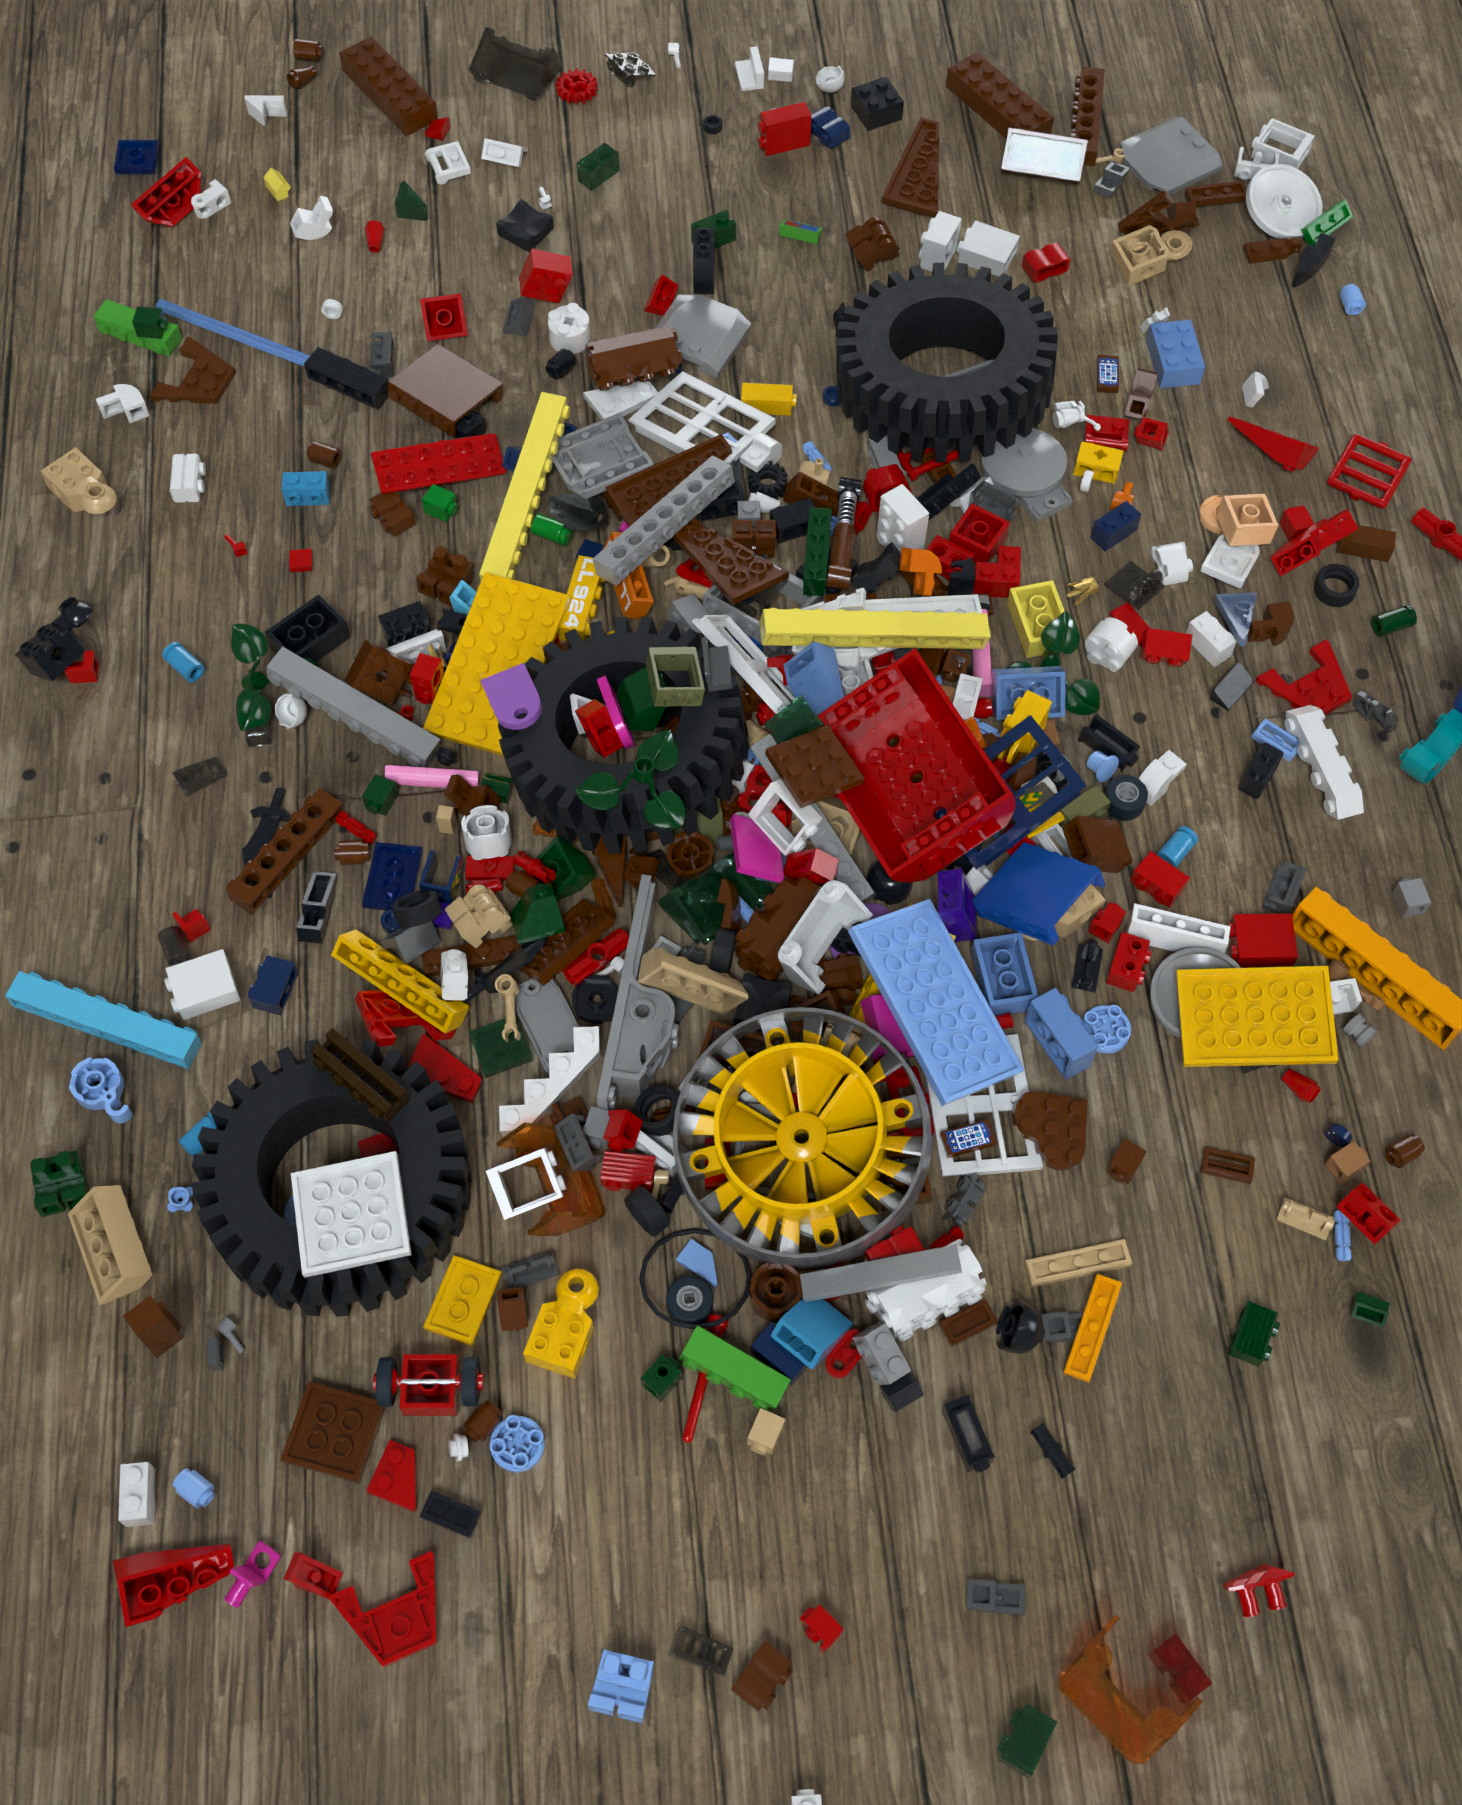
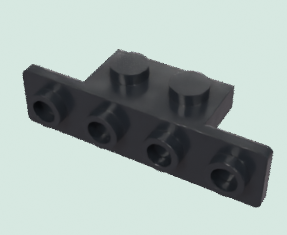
(947, 490)

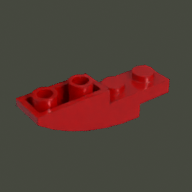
(1312, 540)

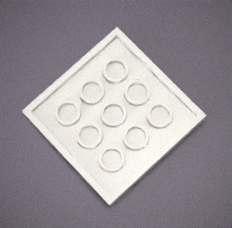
(350, 1214)

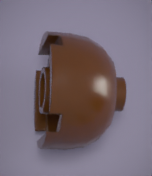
(690, 854)

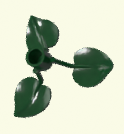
(1064, 636)
(247, 646)
(657, 752)

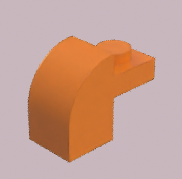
(924, 565)

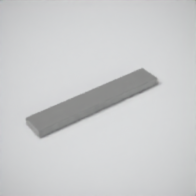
(880, 1273)

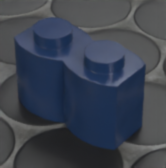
(829, 127)

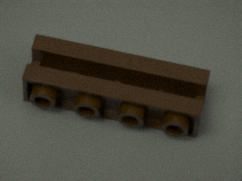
(360, 1076)

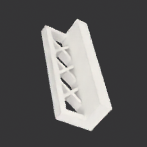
(411, 648)

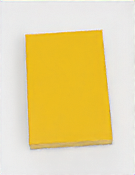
(462, 1300)

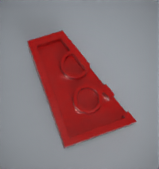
(449, 1072)

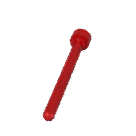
(700, 1387)

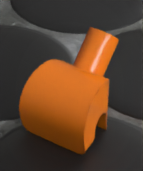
(1122, 496)

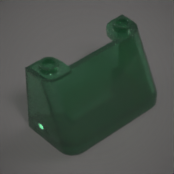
(749, 889)

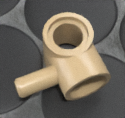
(816, 471)
(652, 560)

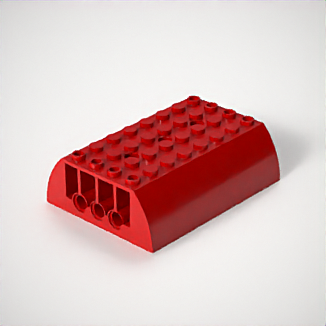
(934, 741)

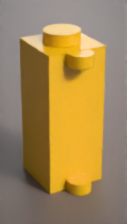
(769, 398)

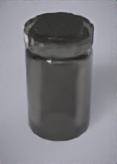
(174, 945)

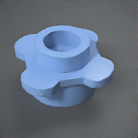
(180, 1192)

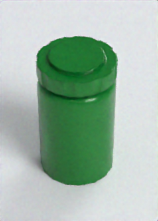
(551, 530)

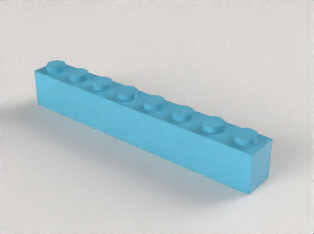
(104, 1019)

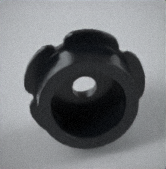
(446, 756)

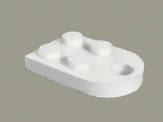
(1230, 563)

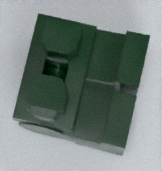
(58, 1182)

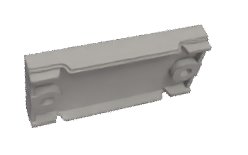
(1039, 506)
(545, 1019)

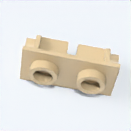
(1305, 1218)

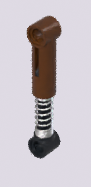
(844, 534)

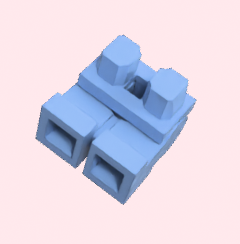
(623, 1671)

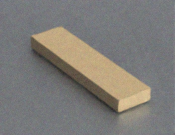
(1077, 1263)

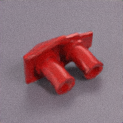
(1266, 1576)

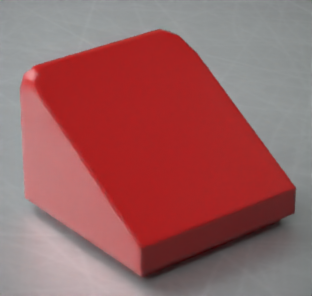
(438, 128)

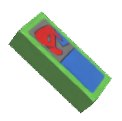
(800, 231)

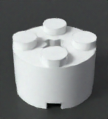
(569, 328)
(1110, 644)
(487, 832)

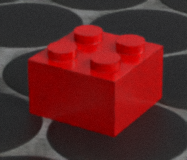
(545, 276)
(980, 533)

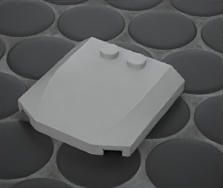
(1170, 156)
(706, 331)
(598, 456)

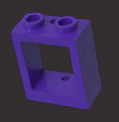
(957, 908)

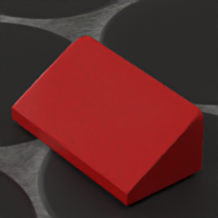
(661, 296)

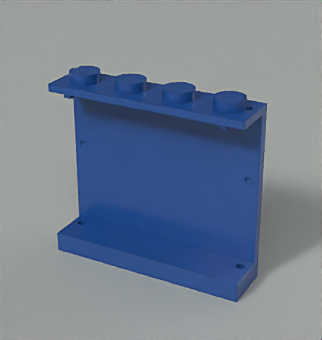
(1035, 891)

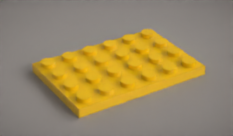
(1256, 1016)

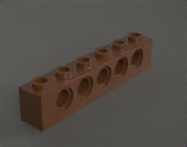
(1088, 110)
(251, 897)

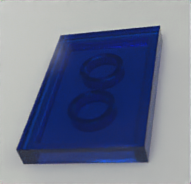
(391, 874)

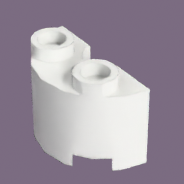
(1172, 562)

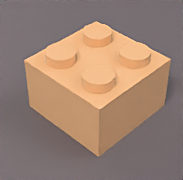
(1247, 519)

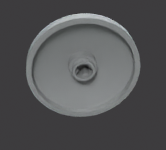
(1027, 467)
(1164, 985)

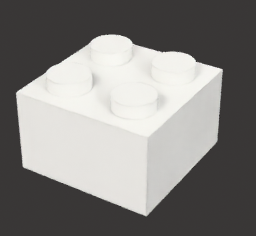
(940, 240)

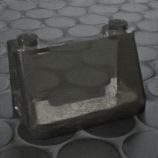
(514, 65)

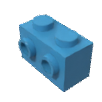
(306, 488)

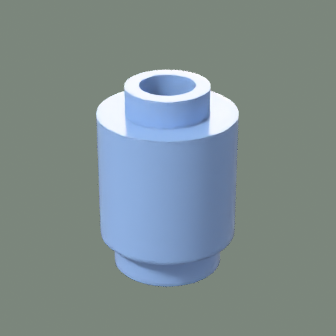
(1352, 299)
(194, 1488)

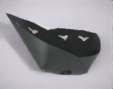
(578, 511)

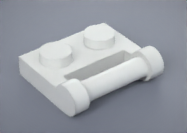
(453, 158)

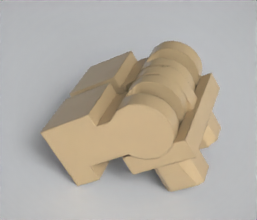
(478, 914)

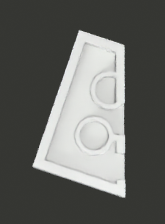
(620, 399)

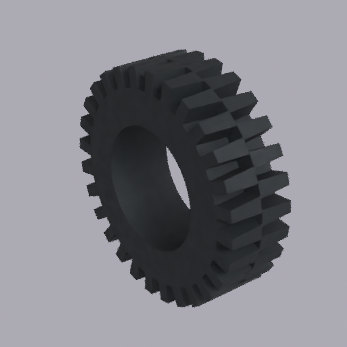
(938, 409)
(546, 772)
(273, 1117)

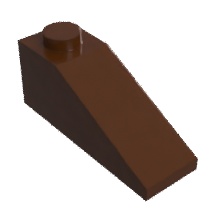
(805, 487)
(612, 868)

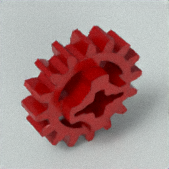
(576, 86)

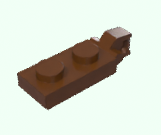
(1271, 249)

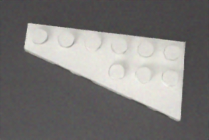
(937, 604)

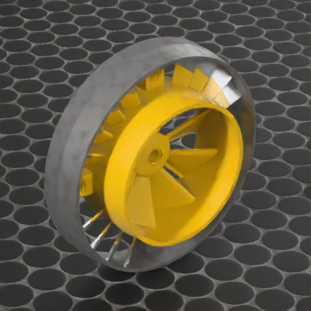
(861, 1149)

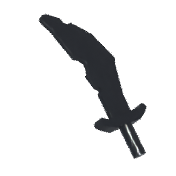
(266, 829)
(510, 964)

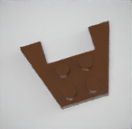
(1149, 215)
(204, 381)

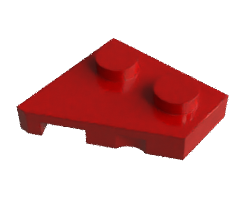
(395, 1477)

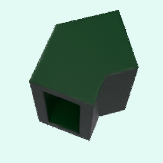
(500, 785)
(1369, 1309)

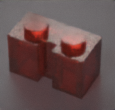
(1181, 1665)

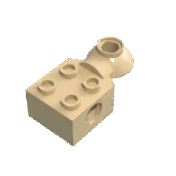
(1146, 254)
(79, 483)
(1079, 913)

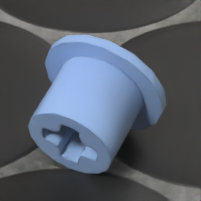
(1102, 765)

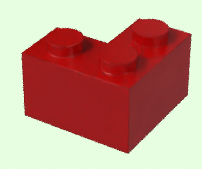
(999, 576)

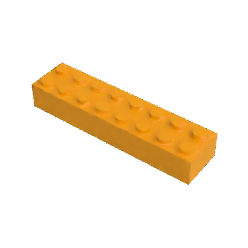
(1379, 967)

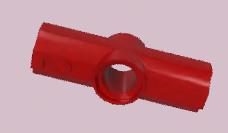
(1441, 532)
(585, 965)

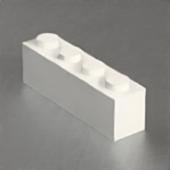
(1176, 931)

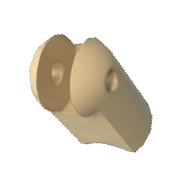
(687, 587)

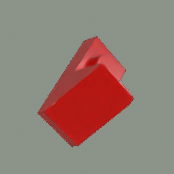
(312, 1575)

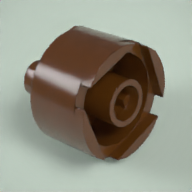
(774, 1277)

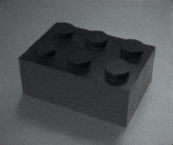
(309, 630)

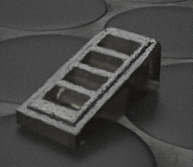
(261, 738)
(196, 769)
(704, 1641)

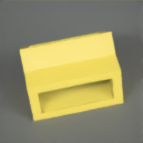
(276, 184)

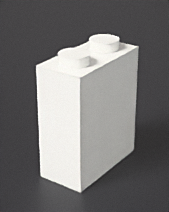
(988, 248)
(201, 985)

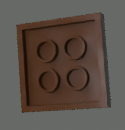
(814, 766)
(333, 1432)

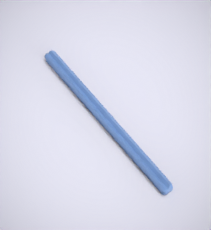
(232, 332)

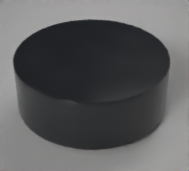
(712, 124)

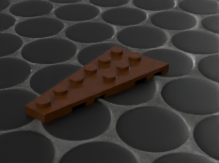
(917, 173)
(644, 489)
(727, 562)

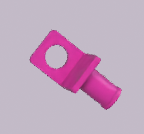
(251, 1574)

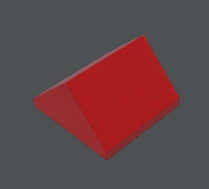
(443, 317)

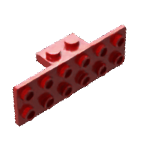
(437, 463)

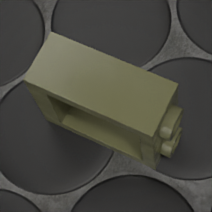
(685, 659)

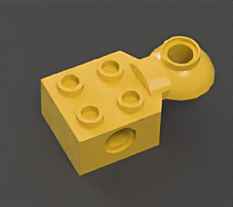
(563, 1326)

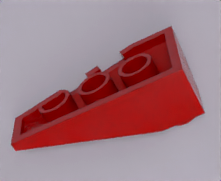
(1283, 449)
(160, 1578)

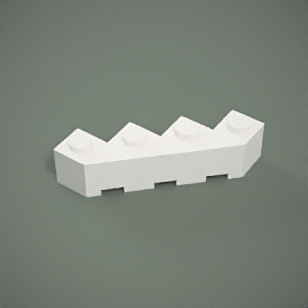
(1329, 770)
(564, 1073)

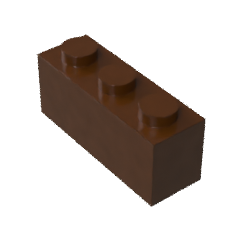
(154, 1325)

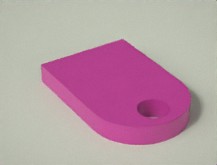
(616, 713)

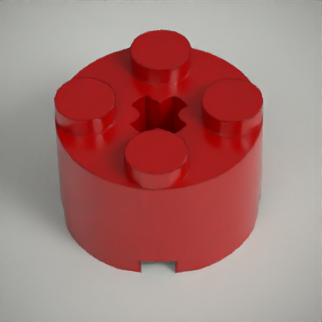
(882, 481)

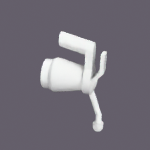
(1069, 413)

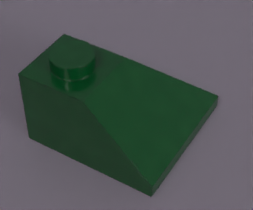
(570, 866)
(536, 914)

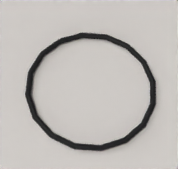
(682, 1324)

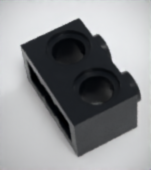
(725, 504)

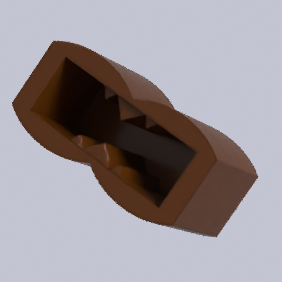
(391, 512)
(762, 1676)

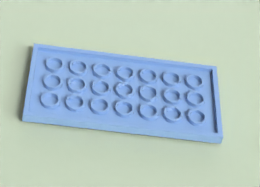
(935, 1001)

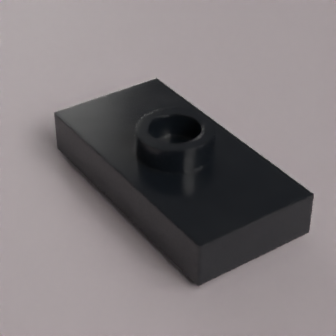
(450, 1514)

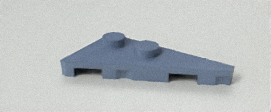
(1237, 612)

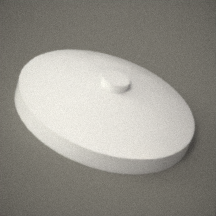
(1282, 201)

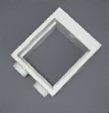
(1284, 134)
(774, 829)
(502, 1195)

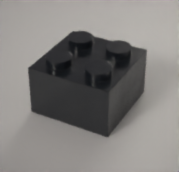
(877, 103)

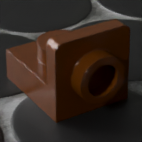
(639, 866)
(572, 1107)

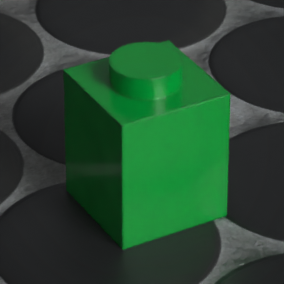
(440, 503)

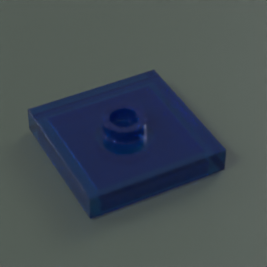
(136, 157)

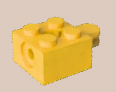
(1031, 705)

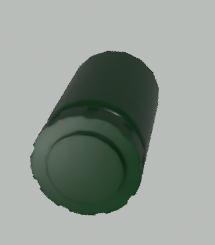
(1394, 620)

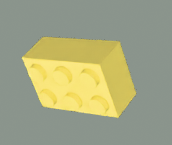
(1031, 611)

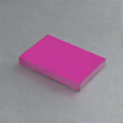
(754, 851)

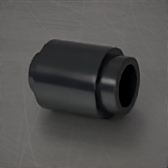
(560, 363)

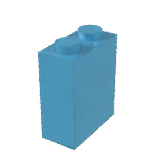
(811, 1330)

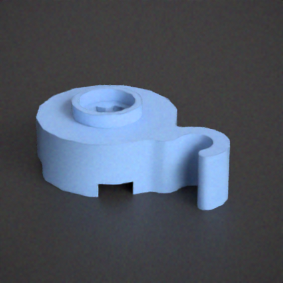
(104, 1095)

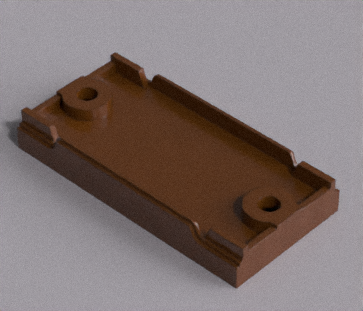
(582, 928)

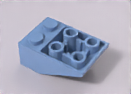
(815, 676)

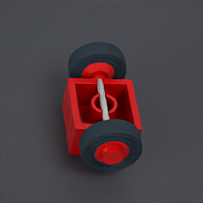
(429, 1383)

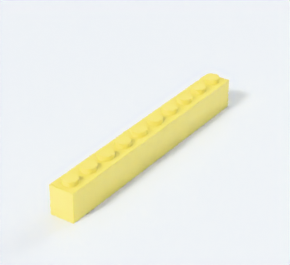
(526, 486)
(874, 628)

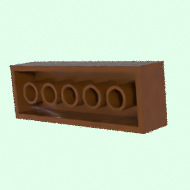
(388, 86)
(996, 97)

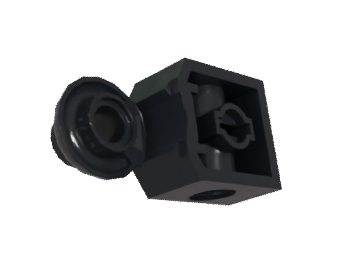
(56, 643)

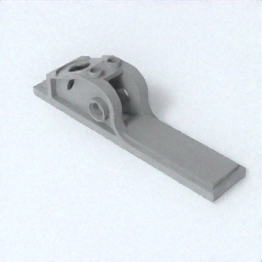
(643, 1017)

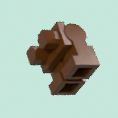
(872, 242)
(759, 540)
(444, 574)

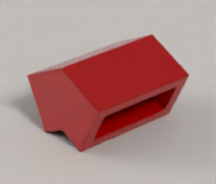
(864, 510)

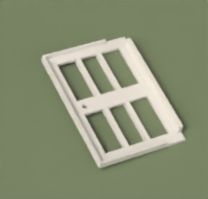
(680, 441)
(751, 670)
(983, 1104)

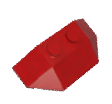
(170, 196)

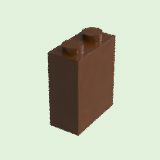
(1098, 843)

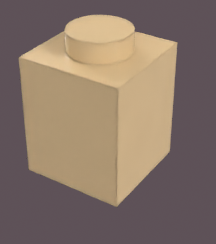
(765, 1432)

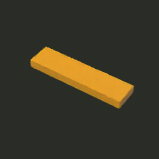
(1093, 1328)

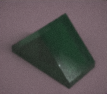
(409, 204)

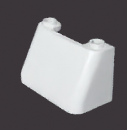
(829, 911)

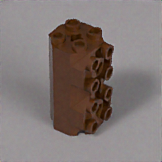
(633, 357)
(769, 929)

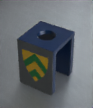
(448, 893)

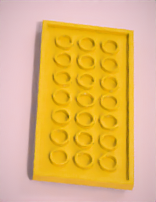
(501, 631)

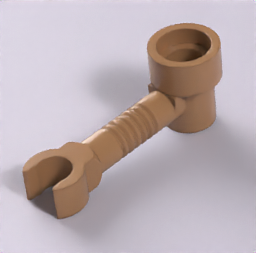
(1339, 971)

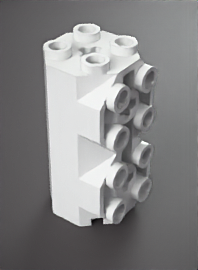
(920, 1302)

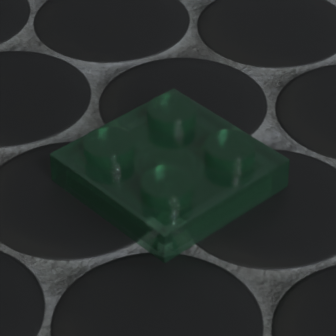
(494, 1052)

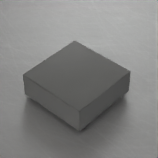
(215, 1354)

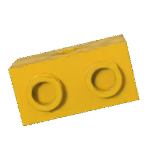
(1099, 459)

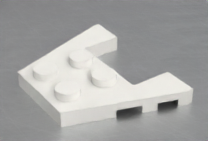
(854, 602)

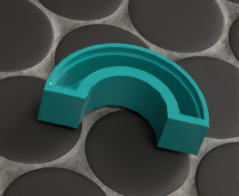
(1430, 756)

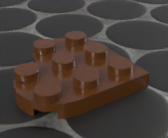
(1054, 1126)

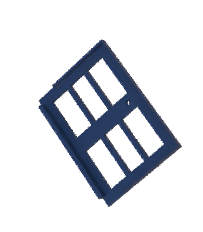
(1025, 820)

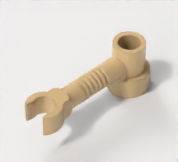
(508, 988)

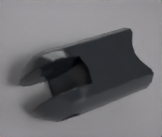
(451, 621)

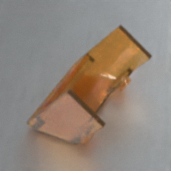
(581, 1199)
(1111, 1710)

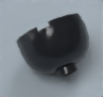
(886, 888)
(1020, 1327)

